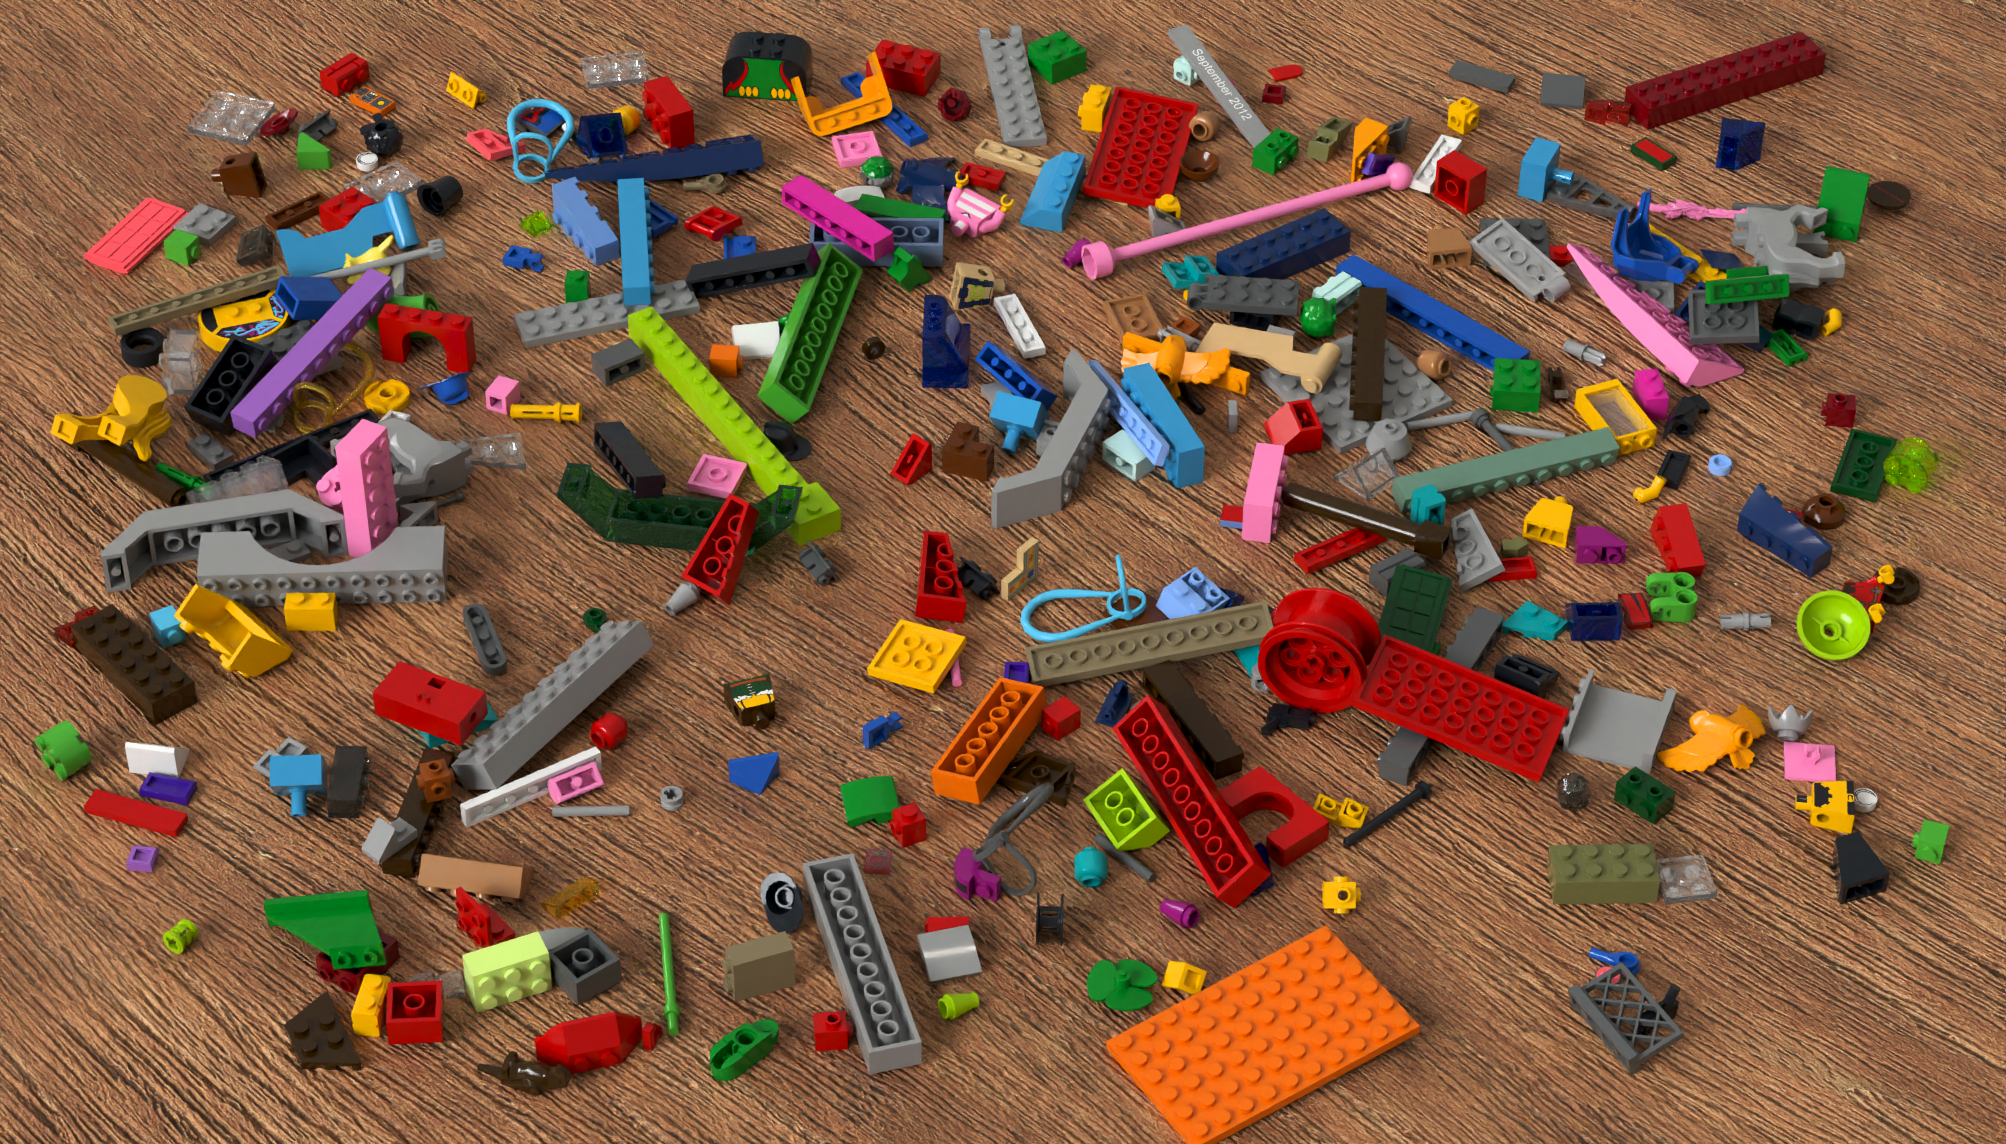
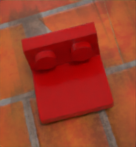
(481, 921)

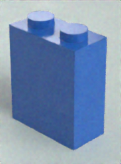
(306, 296)

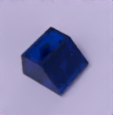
(1739, 143)
(1594, 621)

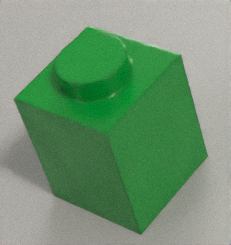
(577, 286)

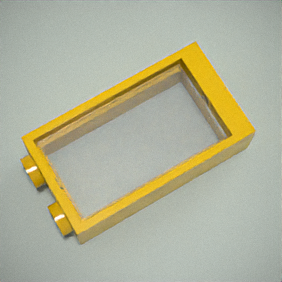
(1613, 407)

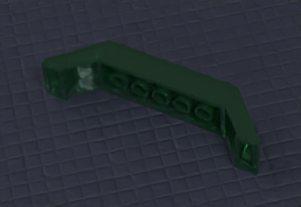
(668, 519)

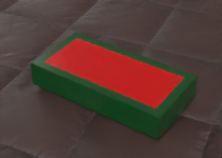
(1653, 153)

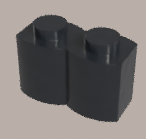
(1798, 319)

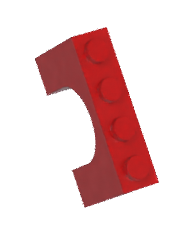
(451, 330)
(1264, 792)

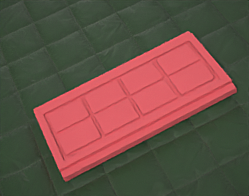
(136, 236)

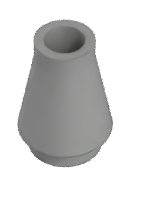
(682, 598)

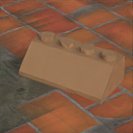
(475, 876)

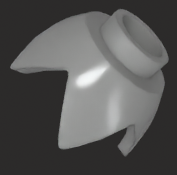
(1789, 724)

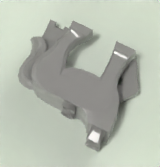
(1774, 242)
(422, 463)

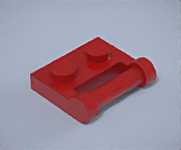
(715, 218)

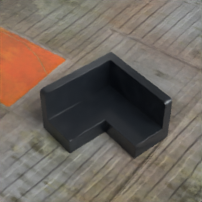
(305, 459)

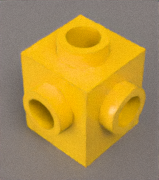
(1463, 115)
(1330, 894)

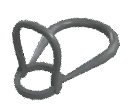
(1033, 801)

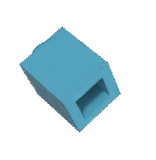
(167, 627)

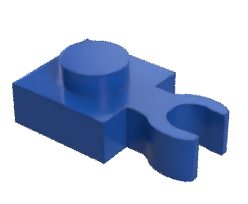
(878, 730)

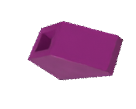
(1598, 545)

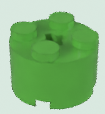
(63, 749)

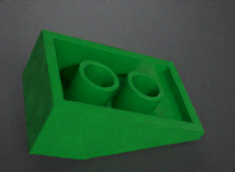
(1845, 198)

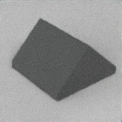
(1562, 91)

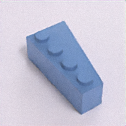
(583, 222)

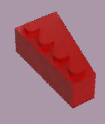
(723, 550)
(938, 582)

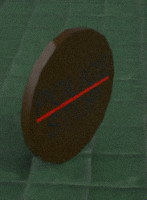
(1888, 195)

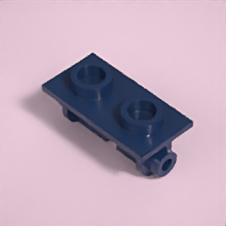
(1115, 704)

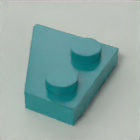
(1535, 622)

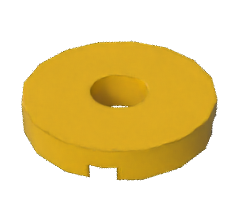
(398, 399)

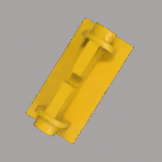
(465, 91)

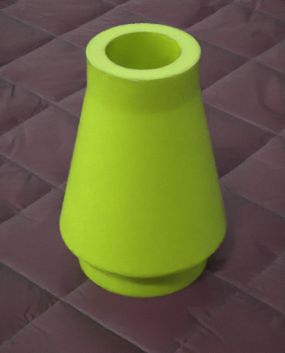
(955, 1005)

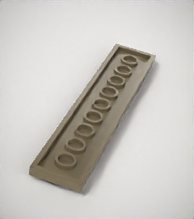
(1149, 644)

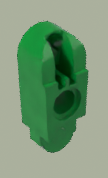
(742, 1049)

